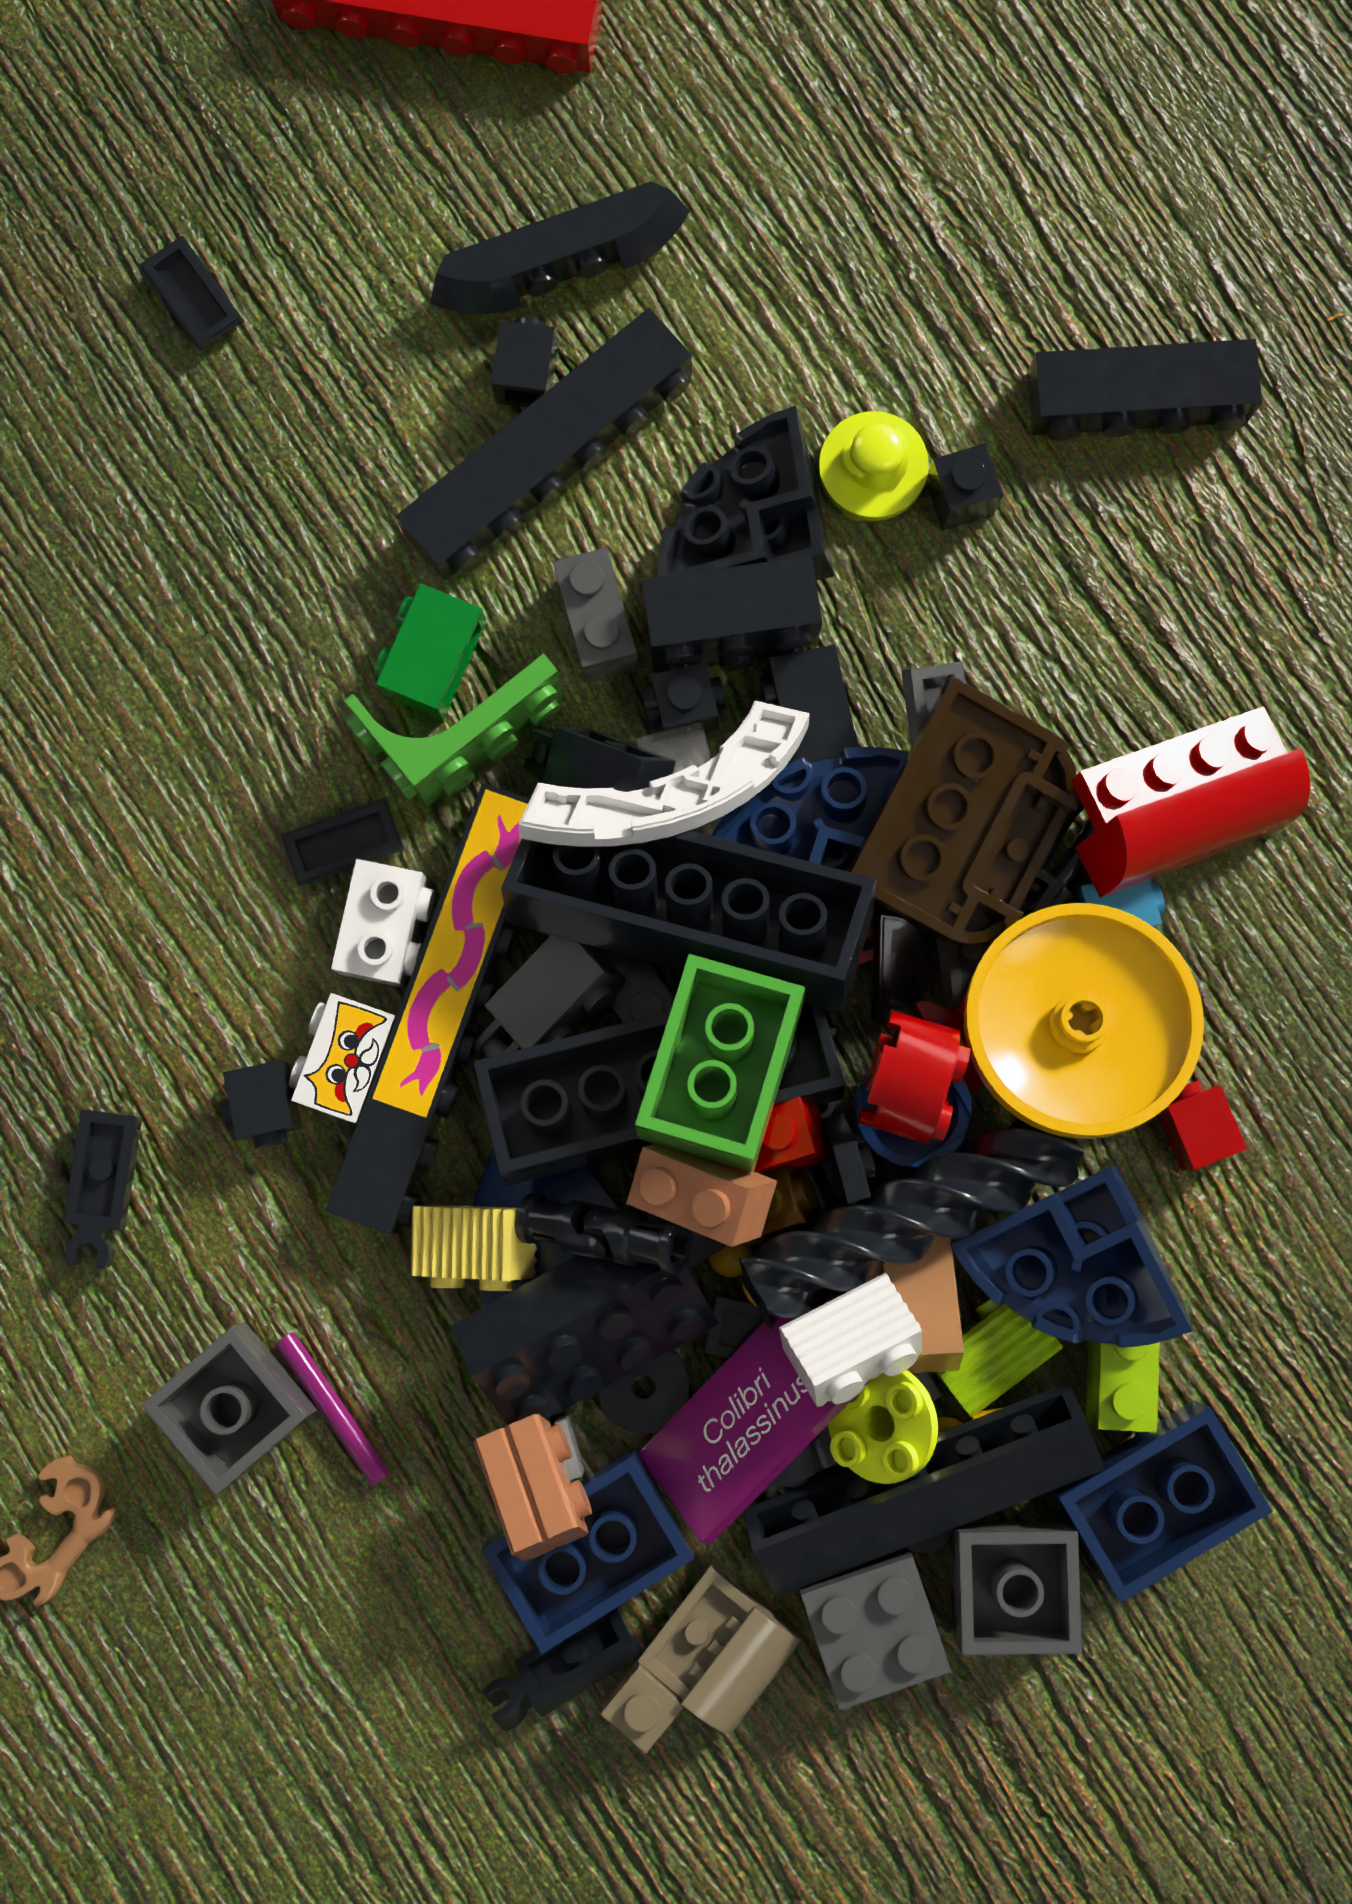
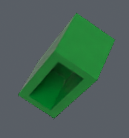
(429, 651)

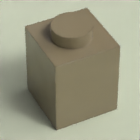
(640, 1706)

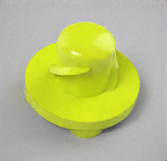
(873, 466)
(886, 1429)

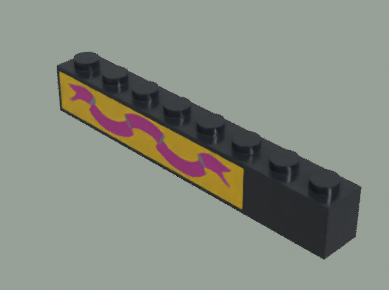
(433, 1024)

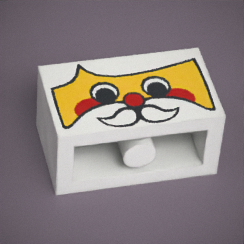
(341, 1057)

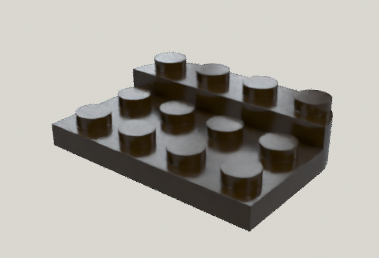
(969, 817)

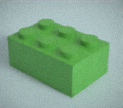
(720, 1063)

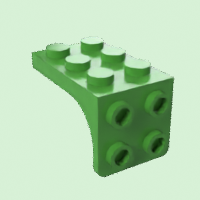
(447, 759)

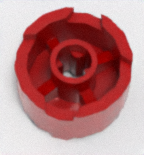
(913, 1078)

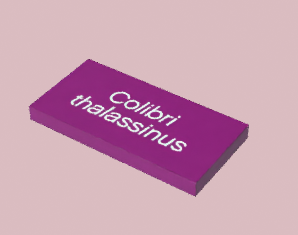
(736, 1434)

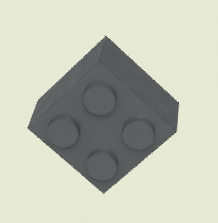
(229, 1407)
(1016, 1588)
(875, 1629)

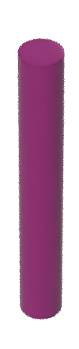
(332, 1409)

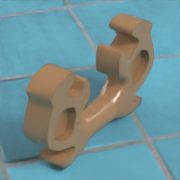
(78, 1491)

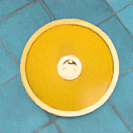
(1083, 1020)

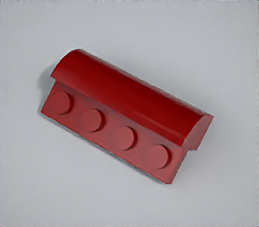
(1188, 800)

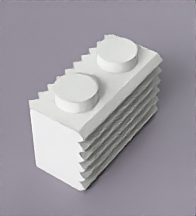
(852, 1341)

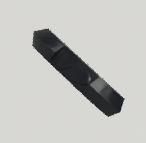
(564, 246)

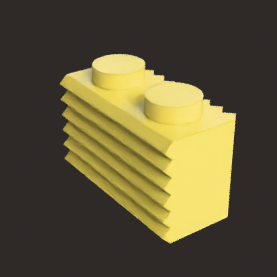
(469, 1243)

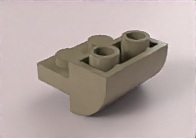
(720, 1650)

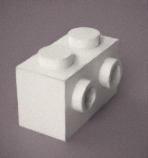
(382, 923)

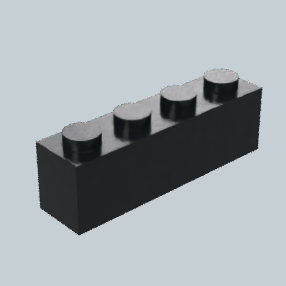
(1144, 388)

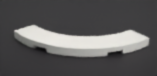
(673, 802)

